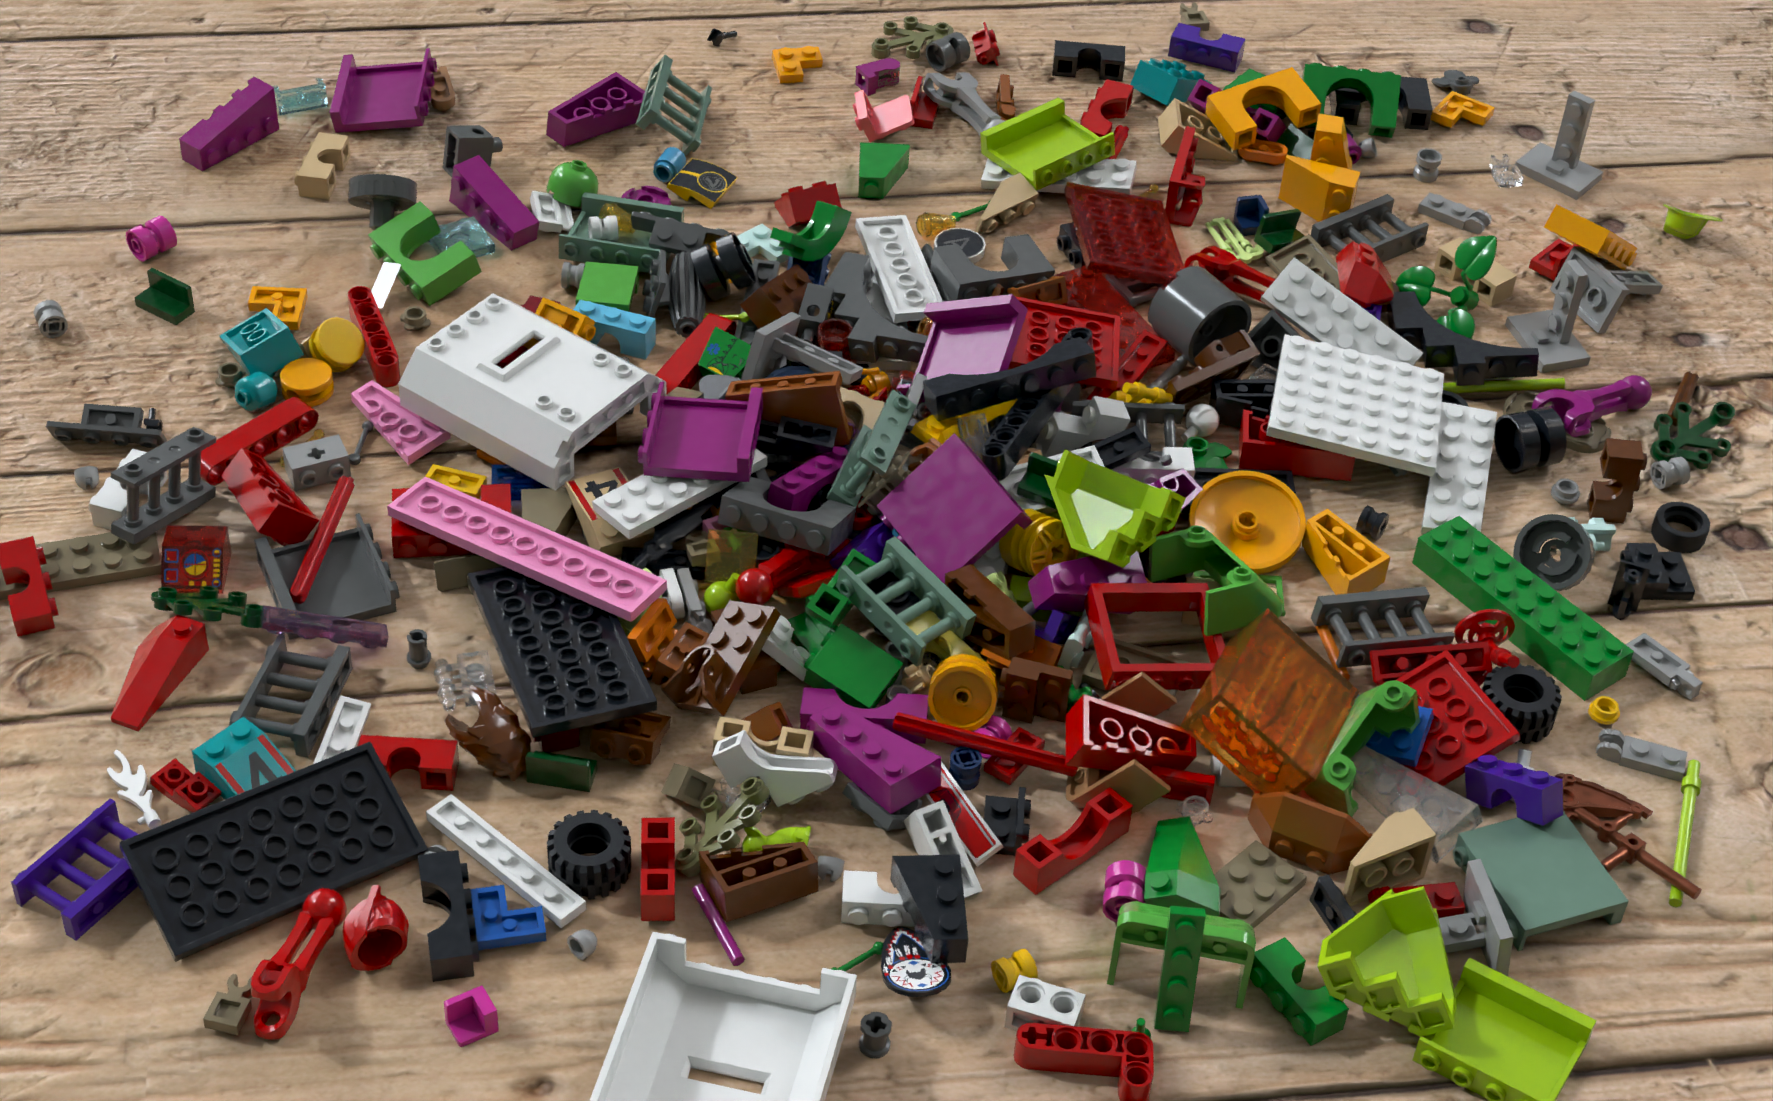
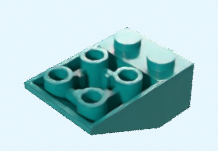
(1165, 80)

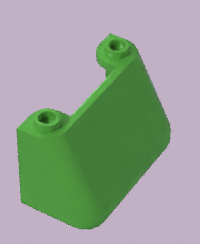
(1379, 709)

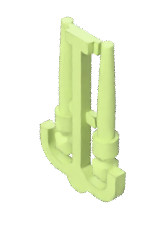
(1245, 250)

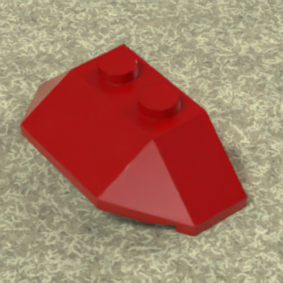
(1363, 275)
(1394, 663)

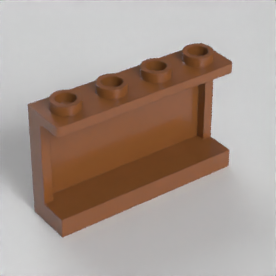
(800, 397)

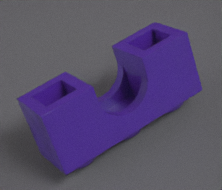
(1221, 53)
(1496, 781)

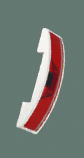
(971, 828)

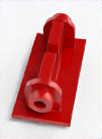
(985, 46)

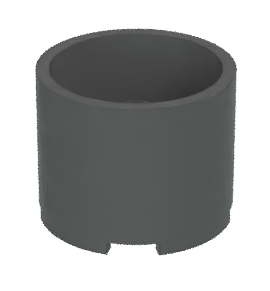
(1197, 312)

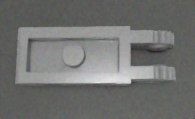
(1454, 213)
(1641, 755)

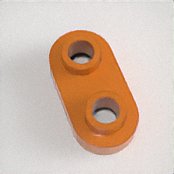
(1264, 151)

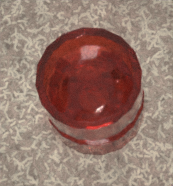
(834, 336)

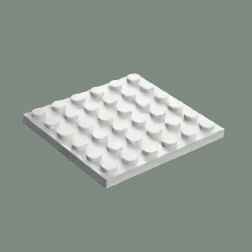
(1357, 405)

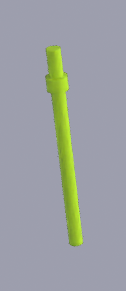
(1507, 385)
(1690, 789)

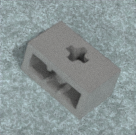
(316, 462)

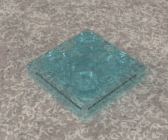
(466, 230)

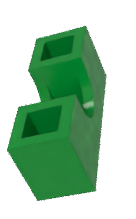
(1311, 1012)

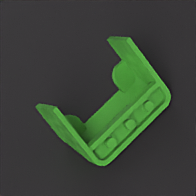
(1242, 590)
(1222, 939)

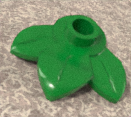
(1208, 454)

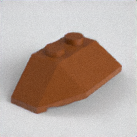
(1306, 831)

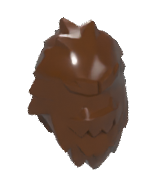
(495, 737)

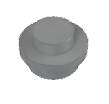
(1565, 491)

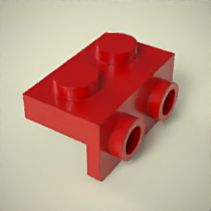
(1551, 259)

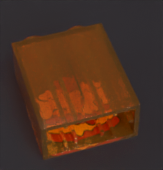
(1270, 708)

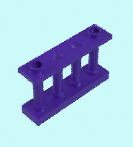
(100, 894)

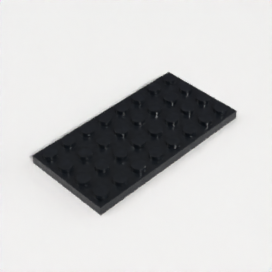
(560, 654)
(271, 849)

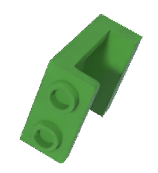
(609, 284)

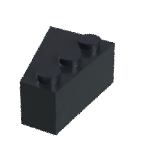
(1234, 395)
(936, 902)

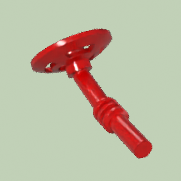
(1487, 631)

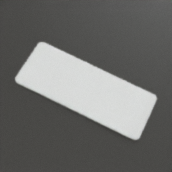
(384, 282)

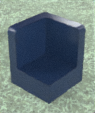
(1249, 213)

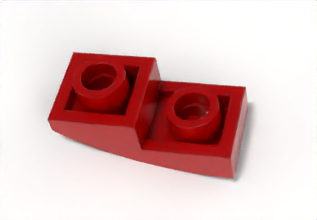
(184, 787)

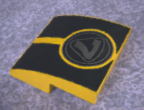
(703, 182)

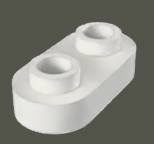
(673, 593)

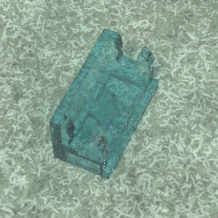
(301, 98)

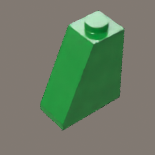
(881, 168)

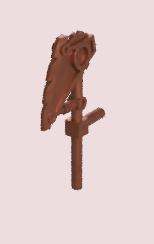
(1590, 800)

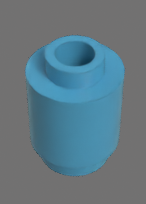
(669, 164)

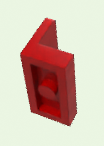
(923, 107)

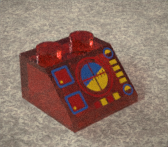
(195, 557)

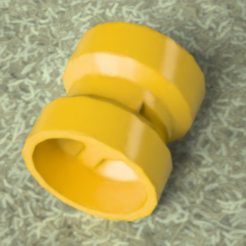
(1008, 970)

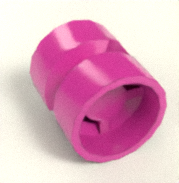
(152, 238)
(1122, 885)

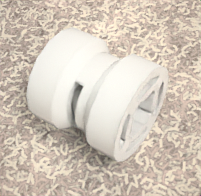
(603, 228)

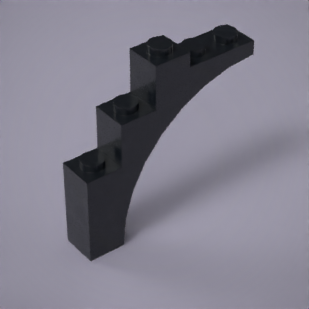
(1444, 348)

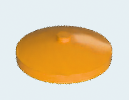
(1252, 518)

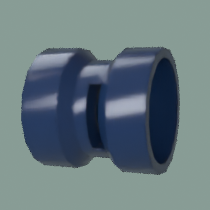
(965, 767)

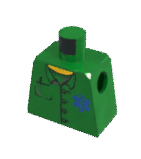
(724, 355)

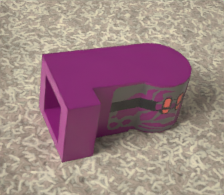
(877, 75)

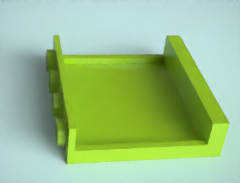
(1045, 145)
(1506, 1039)

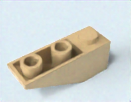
(1010, 200)

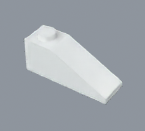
(935, 834)

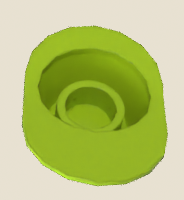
(1685, 224)

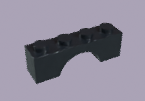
(450, 944)

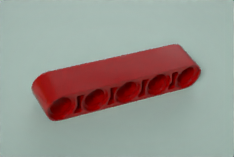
(378, 344)
(682, 366)
(260, 436)

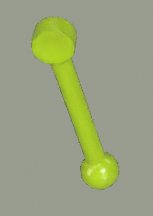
(743, 316)

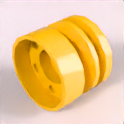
(1038, 545)

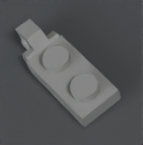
(694, 608)
(1664, 665)

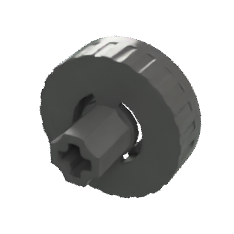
(382, 195)
(1575, 556)

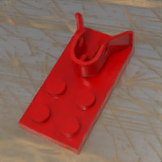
(1184, 184)

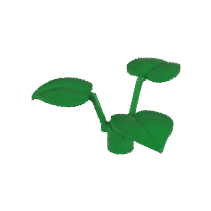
(1475, 259)

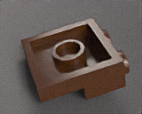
(1034, 691)
(630, 738)

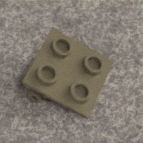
(881, 486)

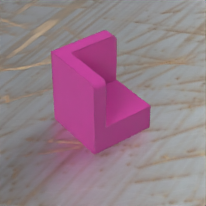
(471, 1016)

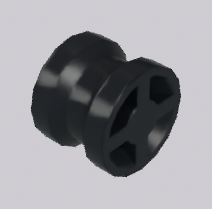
(1372, 522)

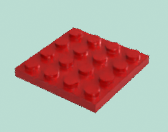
(1049, 324)
(1463, 722)

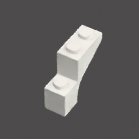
(1099, 421)
(785, 776)

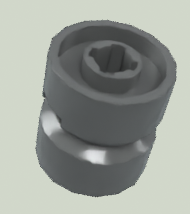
(948, 51)

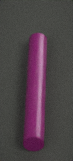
(718, 925)

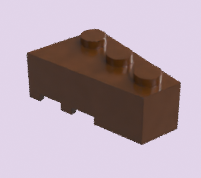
(777, 297)
(999, 621)
(758, 879)

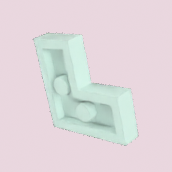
(759, 242)

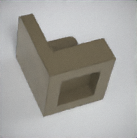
(688, 785)

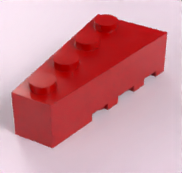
(1111, 736)

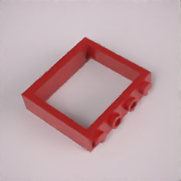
(1148, 598)

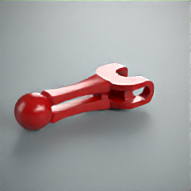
(1228, 268)
(759, 583)
(279, 980)

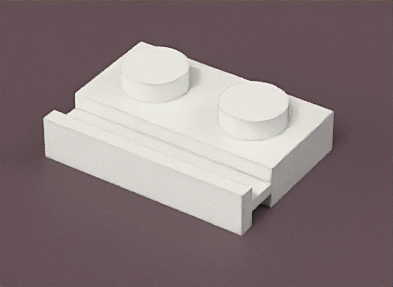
(551, 214)

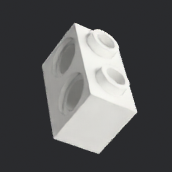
(1043, 1003)

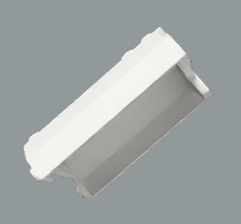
(535, 406)
(726, 1025)

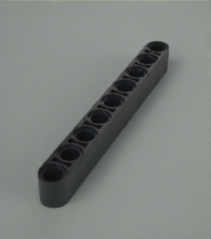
(1025, 422)

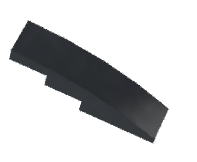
(795, 437)

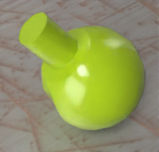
(720, 593)

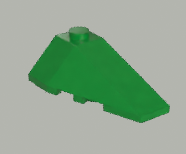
(1180, 869)

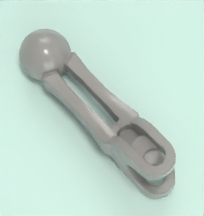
(962, 99)

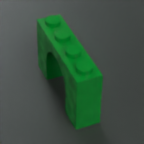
(1379, 88)

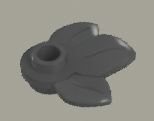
(1457, 81)

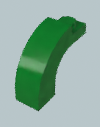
(818, 237)
(828, 603)

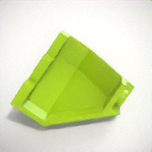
(1109, 512)
(1393, 963)

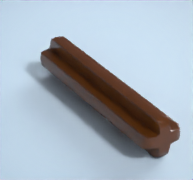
(1684, 392)

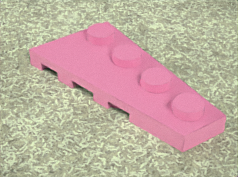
(402, 429)

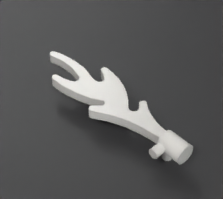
(135, 787)

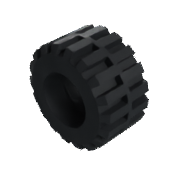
(1525, 699)
(590, 834)

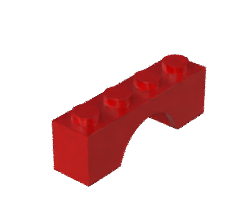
(1110, 102)
(1100, 824)

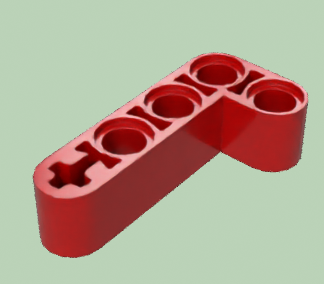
(1089, 1052)

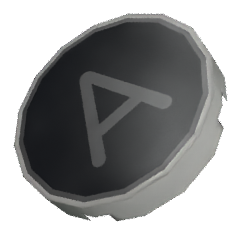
(968, 240)

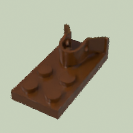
(1214, 365)
(723, 660)

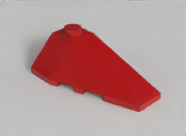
(158, 669)

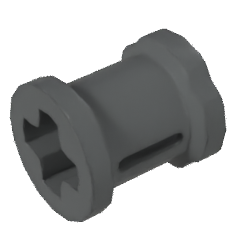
(875, 1039)

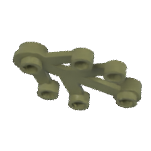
(881, 46)
(723, 829)

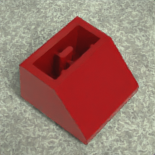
(798, 204)

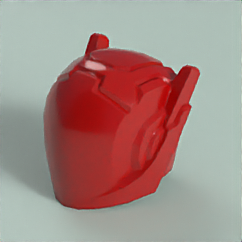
(375, 932)

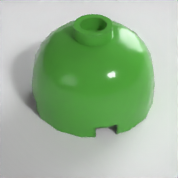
(570, 182)

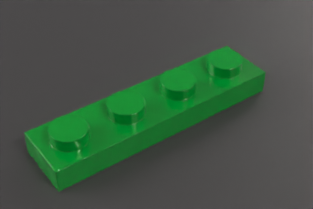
(1179, 968)

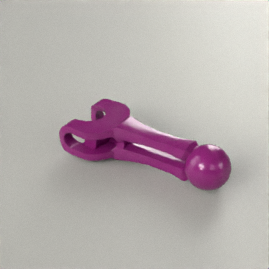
(1582, 407)

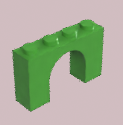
(427, 278)

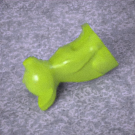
(755, 839)

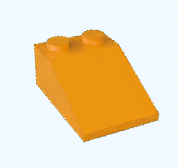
(1318, 187)

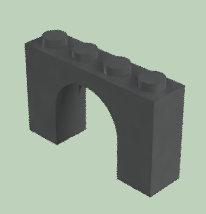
(967, 281)
(817, 530)

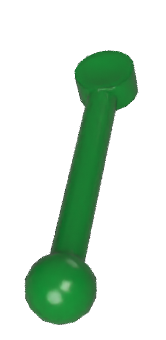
(958, 216)
(876, 949)

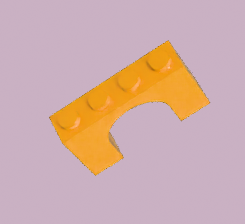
(1279, 89)
(1591, 237)

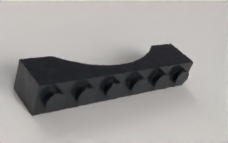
(961, 394)

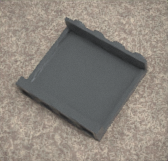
(349, 580)

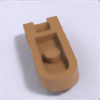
(442, 93)

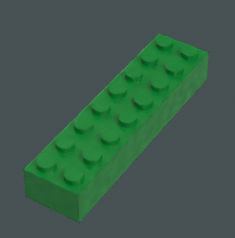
(1545, 622)

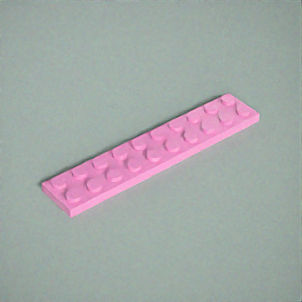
(528, 548)

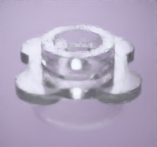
(1196, 808)

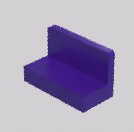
(1059, 627)

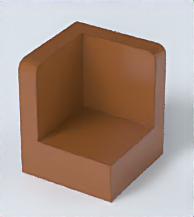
(768, 721)

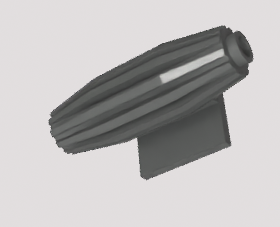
(678, 290)

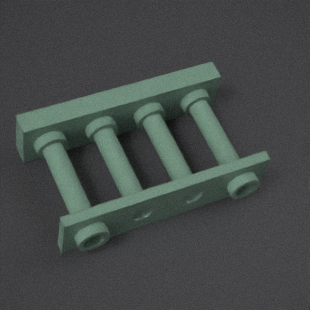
(654, 101)
(872, 450)
(923, 583)

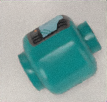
(256, 392)

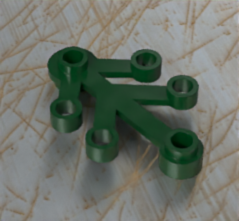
(1666, 448)
(208, 604)

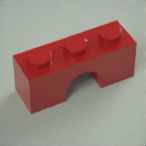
(31, 608)
(433, 758)
(658, 869)

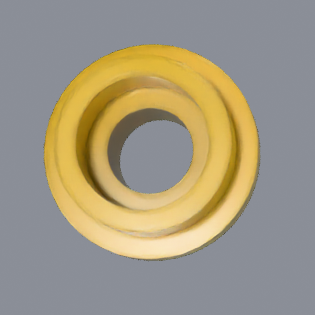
(1604, 710)

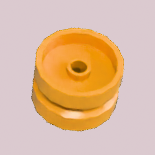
(946, 694)

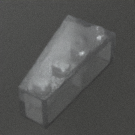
(1397, 789)

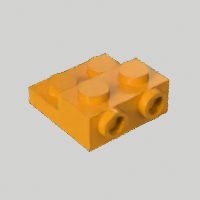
(565, 318)

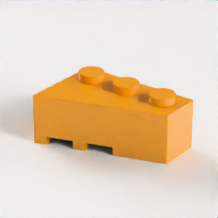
(1331, 142)
(1344, 555)

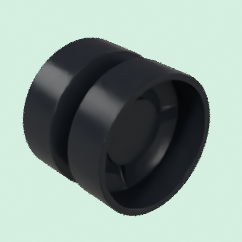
(730, 263)
(1530, 439)

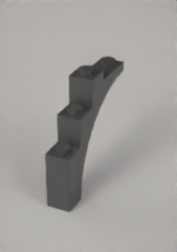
(871, 333)

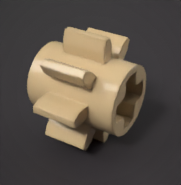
(918, 678)

